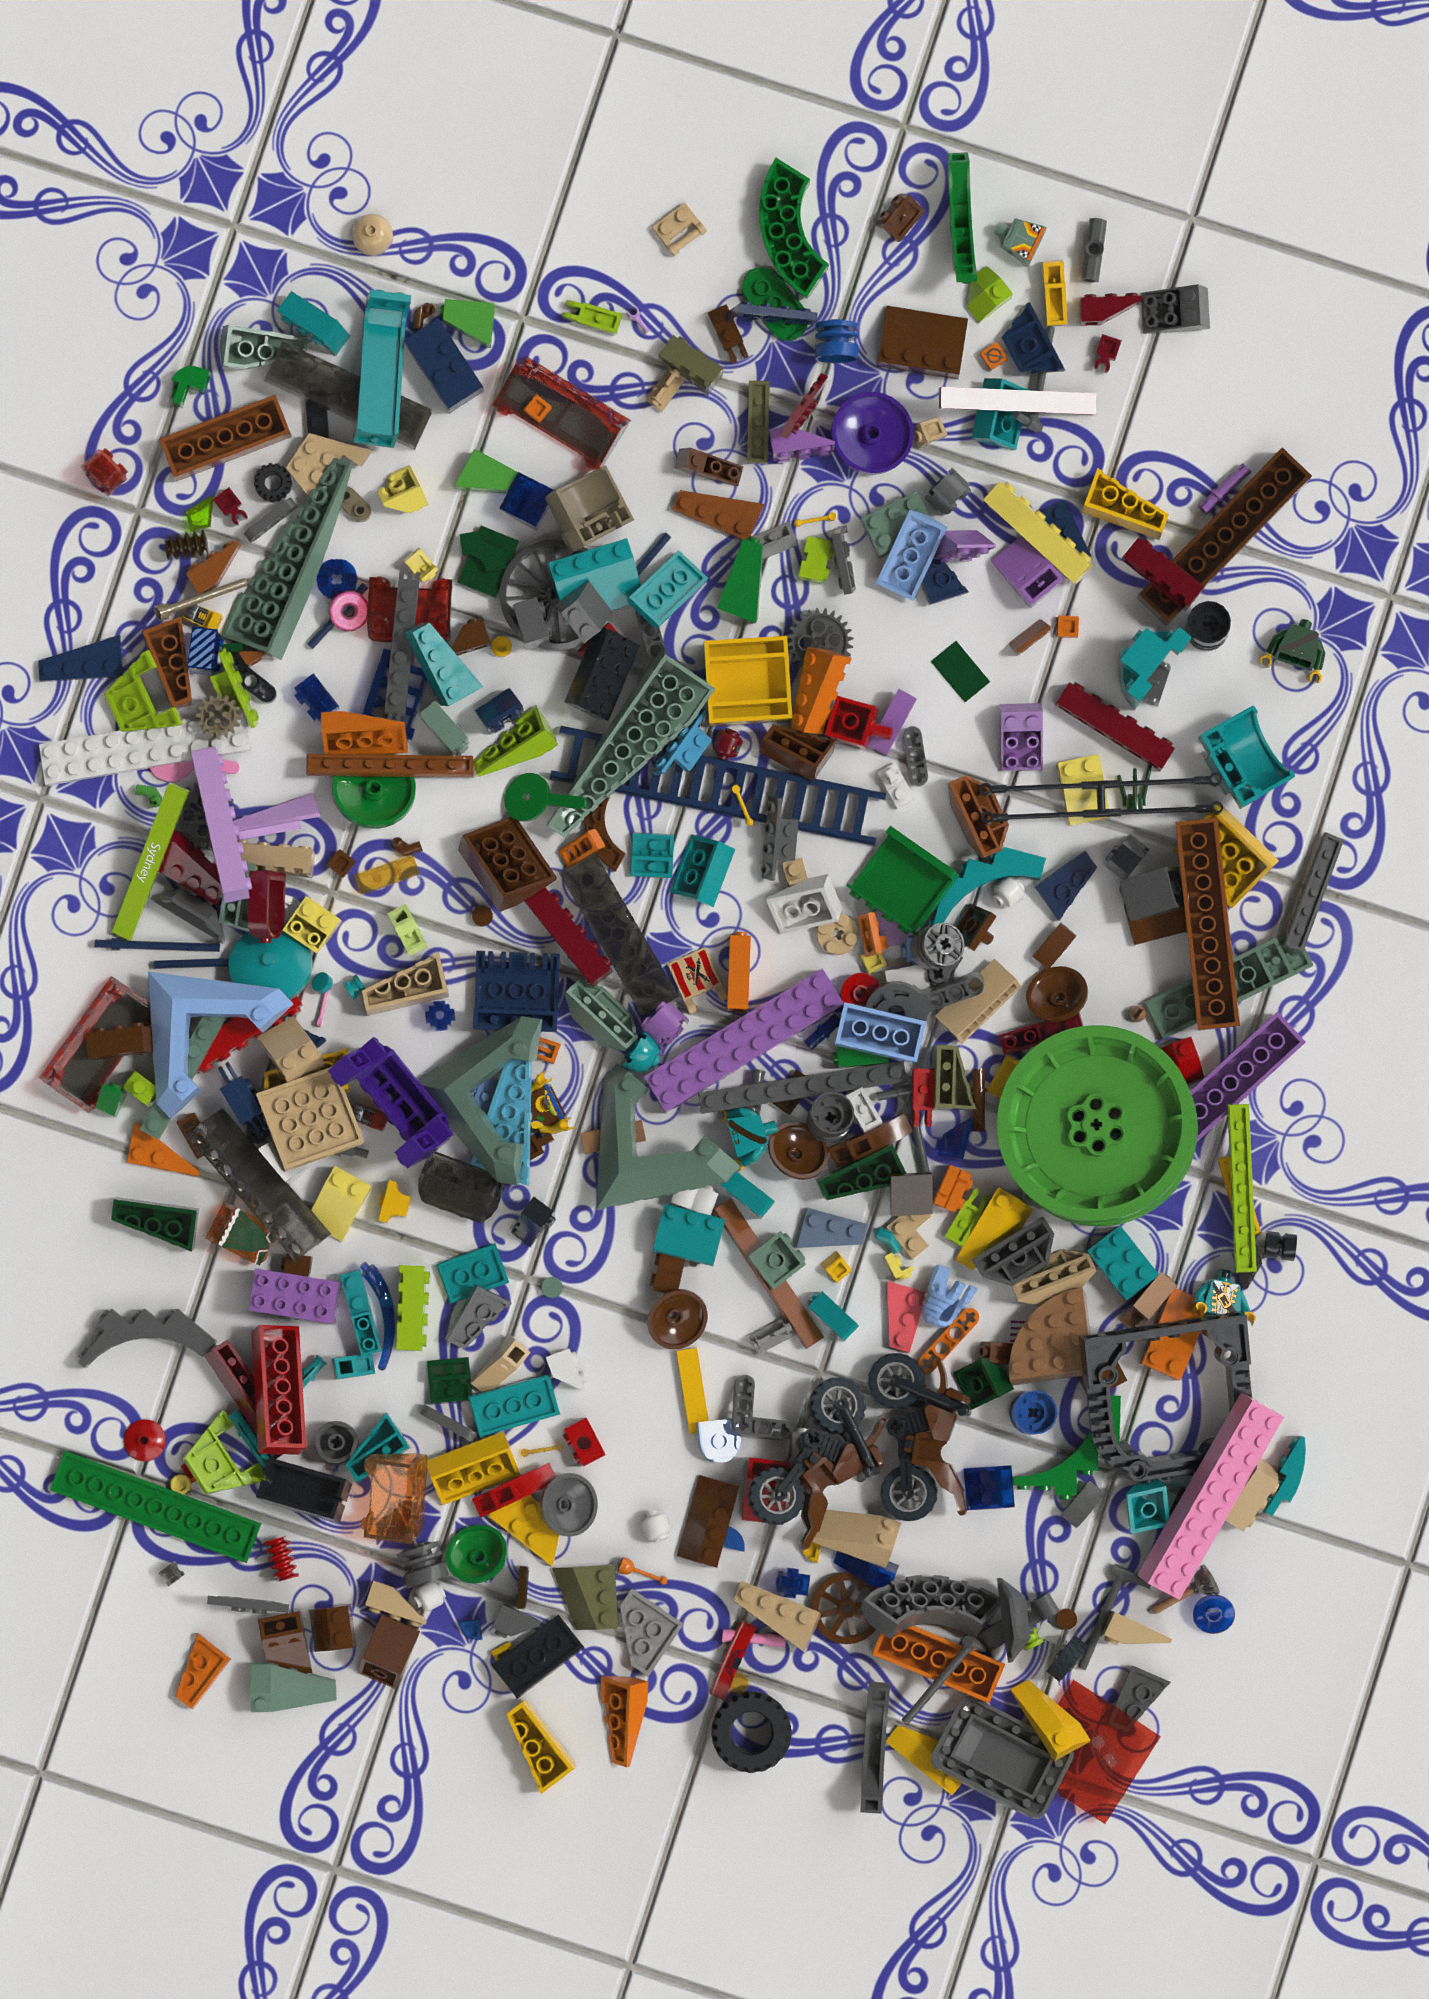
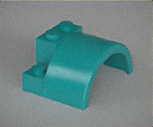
(1144, 658)
(1243, 758)

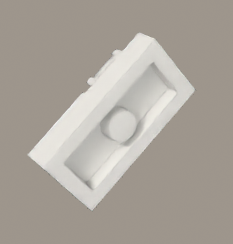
(896, 785)
(864, 1110)

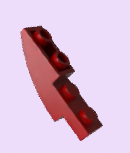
(513, 1490)

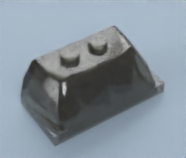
(459, 1188)

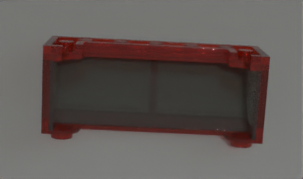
(575, 415)
(71, 1069)

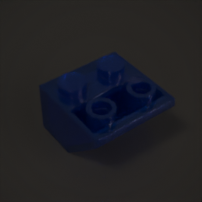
(526, 501)
(989, 1487)

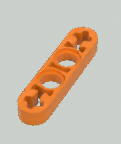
(948, 1340)

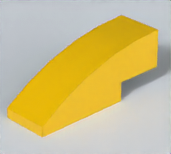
(1054, 292)

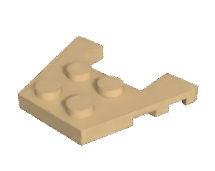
(315, 457)

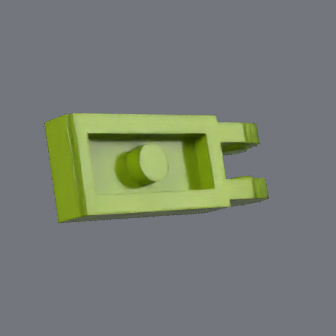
(594, 317)
(966, 1220)

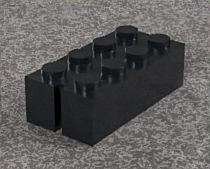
(602, 674)
(304, 1490)

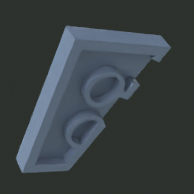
(826, 1229)

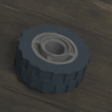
(1067, 1658)

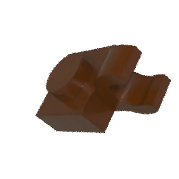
(537, 1144)

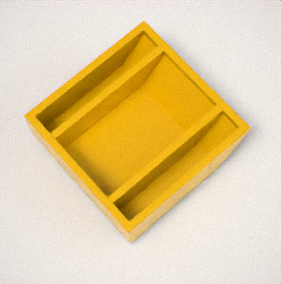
(748, 680)

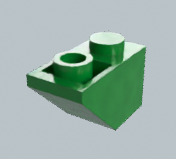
(111, 1099)

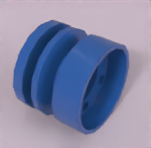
(836, 338)
(1044, 1415)

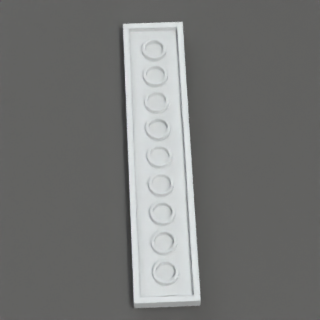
(135, 750)

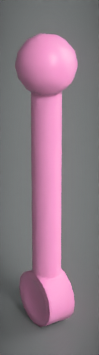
(319, 1021)

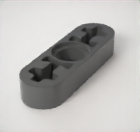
(270, 520)
(918, 740)
(448, 1423)

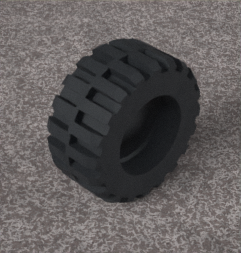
(780, 1732)

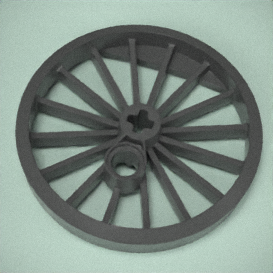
(508, 612)

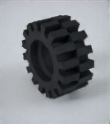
(272, 495)

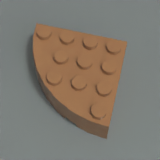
(1049, 1340)

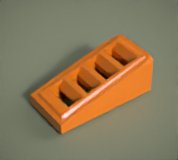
(592, 841)

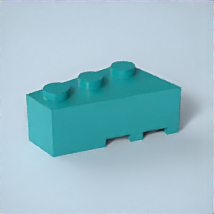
(313, 322)
(382, 1440)

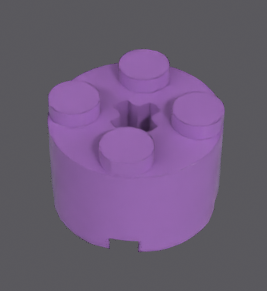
(665, 1024)

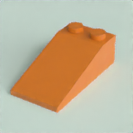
(362, 734)
(1173, 1354)

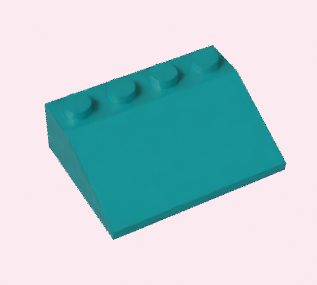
(607, 568)

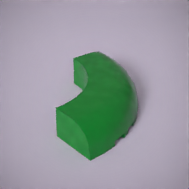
(783, 228)

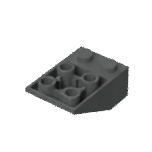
(1176, 310)

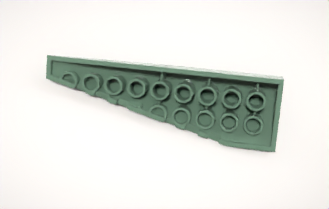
(277, 595)
(650, 718)

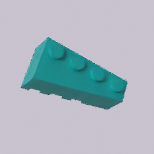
(441, 665)

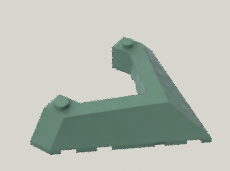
(456, 1079)
(631, 1178)

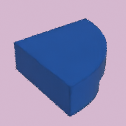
(734, 1540)
(471, 1629)

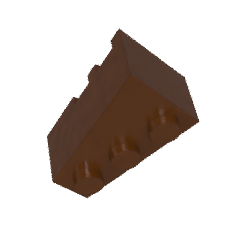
(119, 1041)

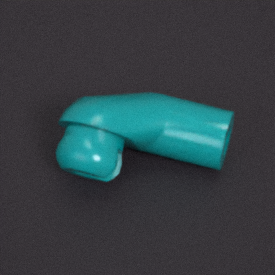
(888, 1238)

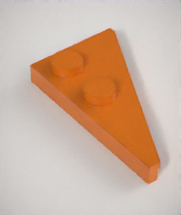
(153, 1153)

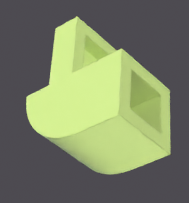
(407, 929)

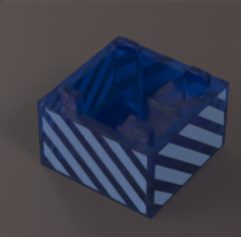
(204, 651)

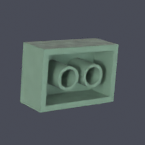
(886, 522)

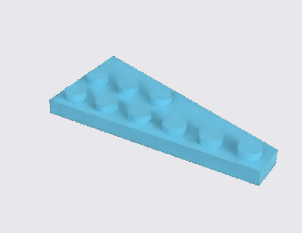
(512, 1110)

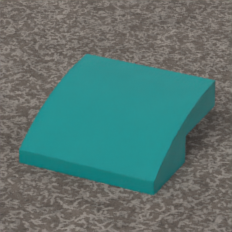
(652, 855)

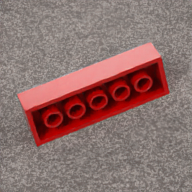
(278, 1389)

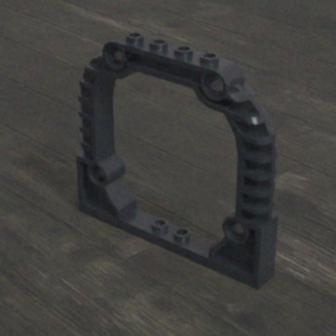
(1103, 1352)

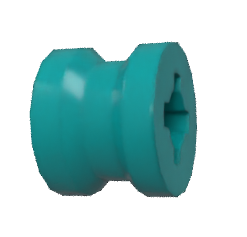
(354, 987)

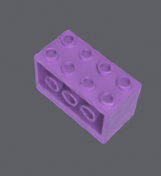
(295, 1296)

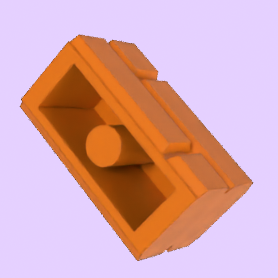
(952, 1189)

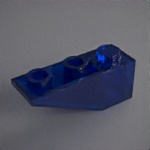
(866, 1571)

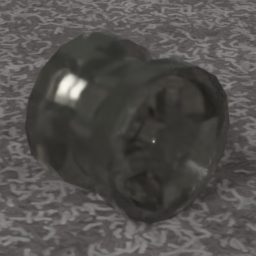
(171, 1573)

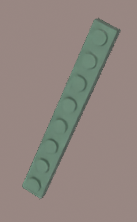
(198, 1048)

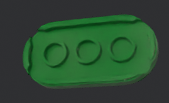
(767, 287)

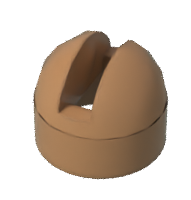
(1134, 1010)

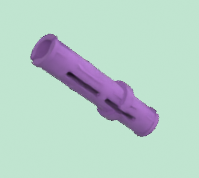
(1217, 495)

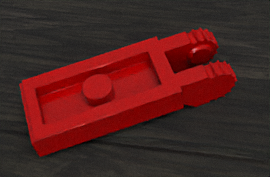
(922, 1095)

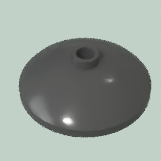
(579, 1504)

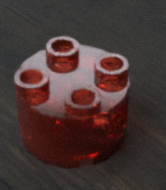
(104, 471)

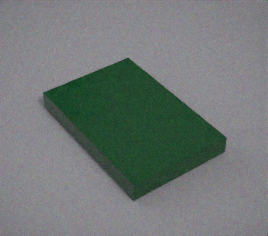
(474, 573)

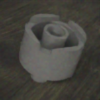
(947, 491)
(325, 1446)

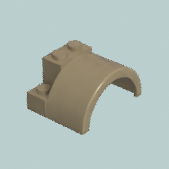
(583, 506)

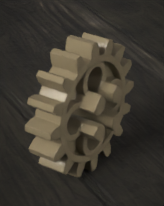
(207, 716)

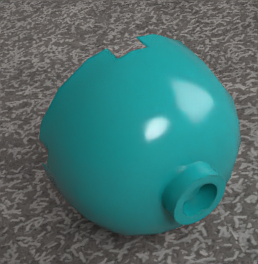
(642, 1054)

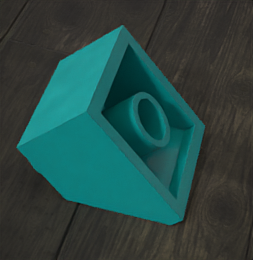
(1147, 1506)

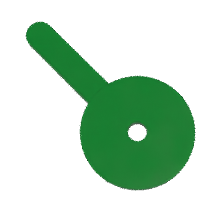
(539, 798)

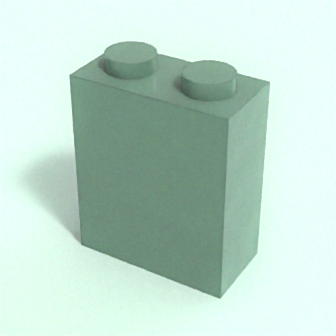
(444, 729)

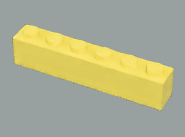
(1038, 532)

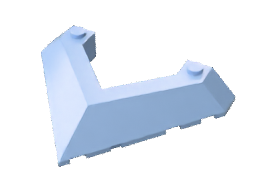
(181, 997)

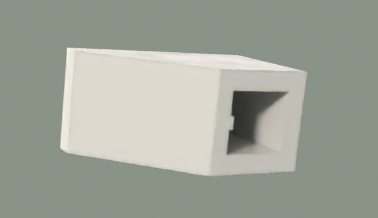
(564, 1368)

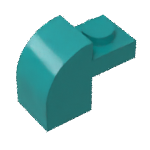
(353, 1366)

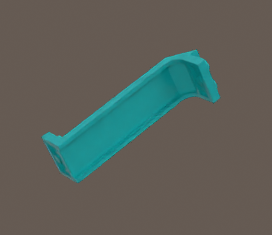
(381, 368)

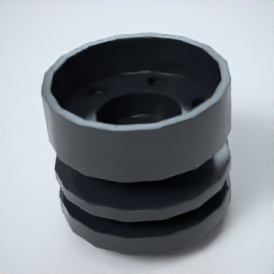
(1208, 614)

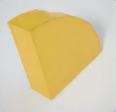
(812, 1552)

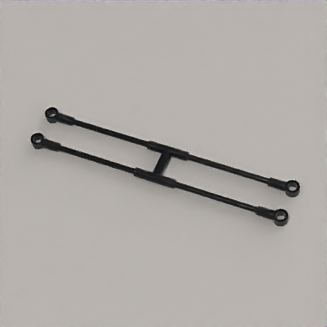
(1100, 787)

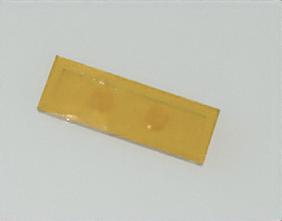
(387, 874)

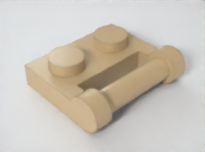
(676, 223)

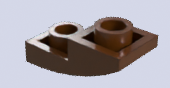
(1054, 945)

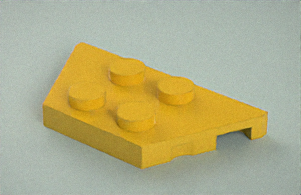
(526, 1523)

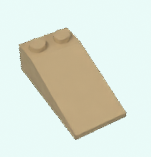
(859, 1535)

